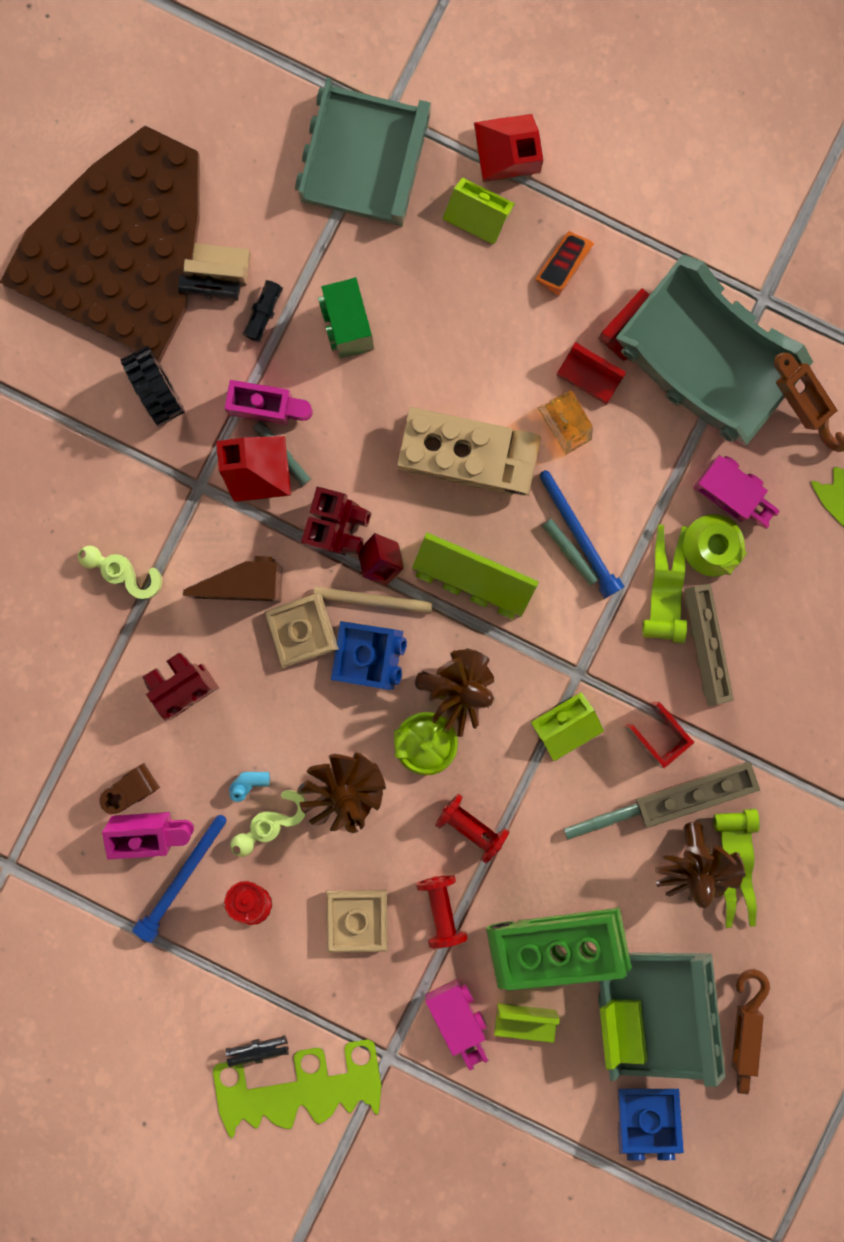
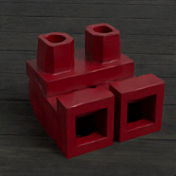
(335, 524)
(180, 691)

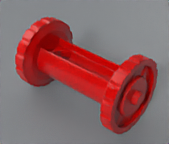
(472, 828)
(248, 903)
(442, 912)

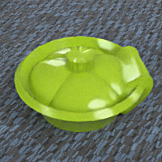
(714, 545)
(424, 745)

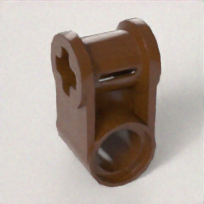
(132, 787)

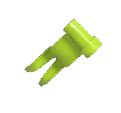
(667, 593)
(737, 837)

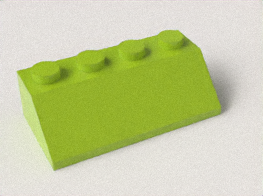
(473, 575)

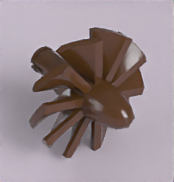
(461, 687)
(351, 791)
(701, 871)

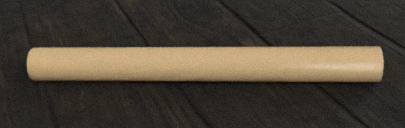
(374, 600)

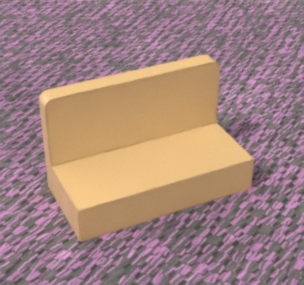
(219, 262)

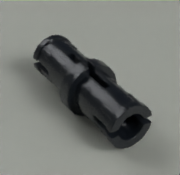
(188, 286)
(262, 311)
(257, 1051)

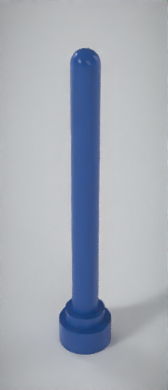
(608, 582)
(148, 926)

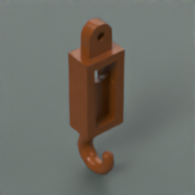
(812, 404)
(748, 1031)

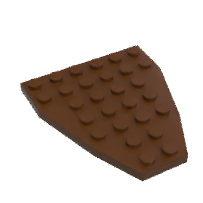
(118, 243)

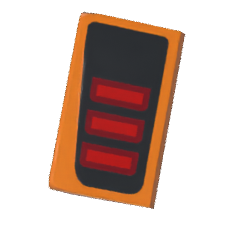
(564, 262)

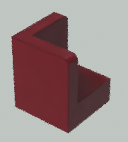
(380, 559)

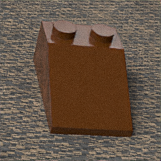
(246, 581)

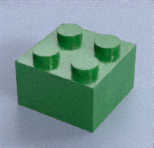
(346, 312)

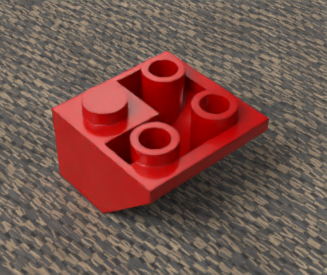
(508, 147)
(254, 467)

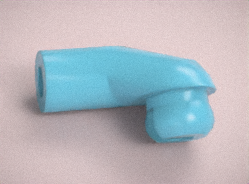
(245, 782)

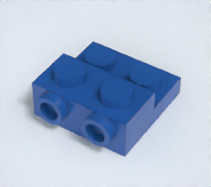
(368, 655)
(649, 1123)

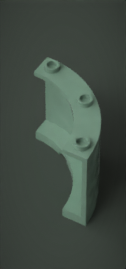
(708, 351)

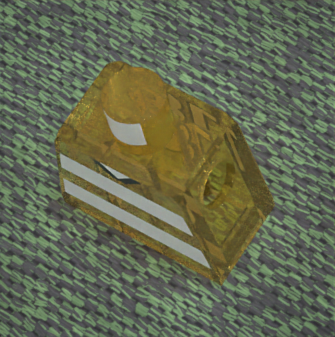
(567, 421)

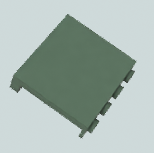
(362, 154)
(677, 1015)

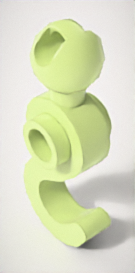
(119, 570)
(267, 825)

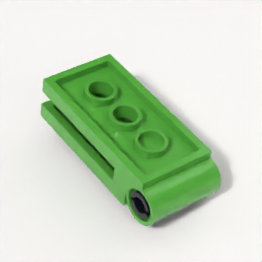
(530, 956)

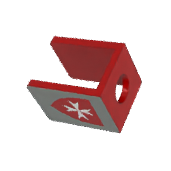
(684, 743)

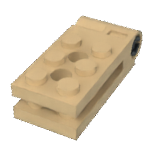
(497, 459)

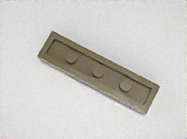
(708, 644)
(697, 794)

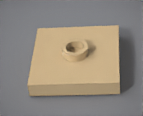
(301, 630)
(357, 921)

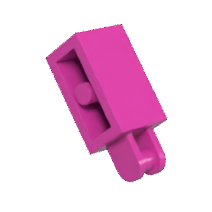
(265, 403)
(735, 491)
(144, 835)
(458, 1022)

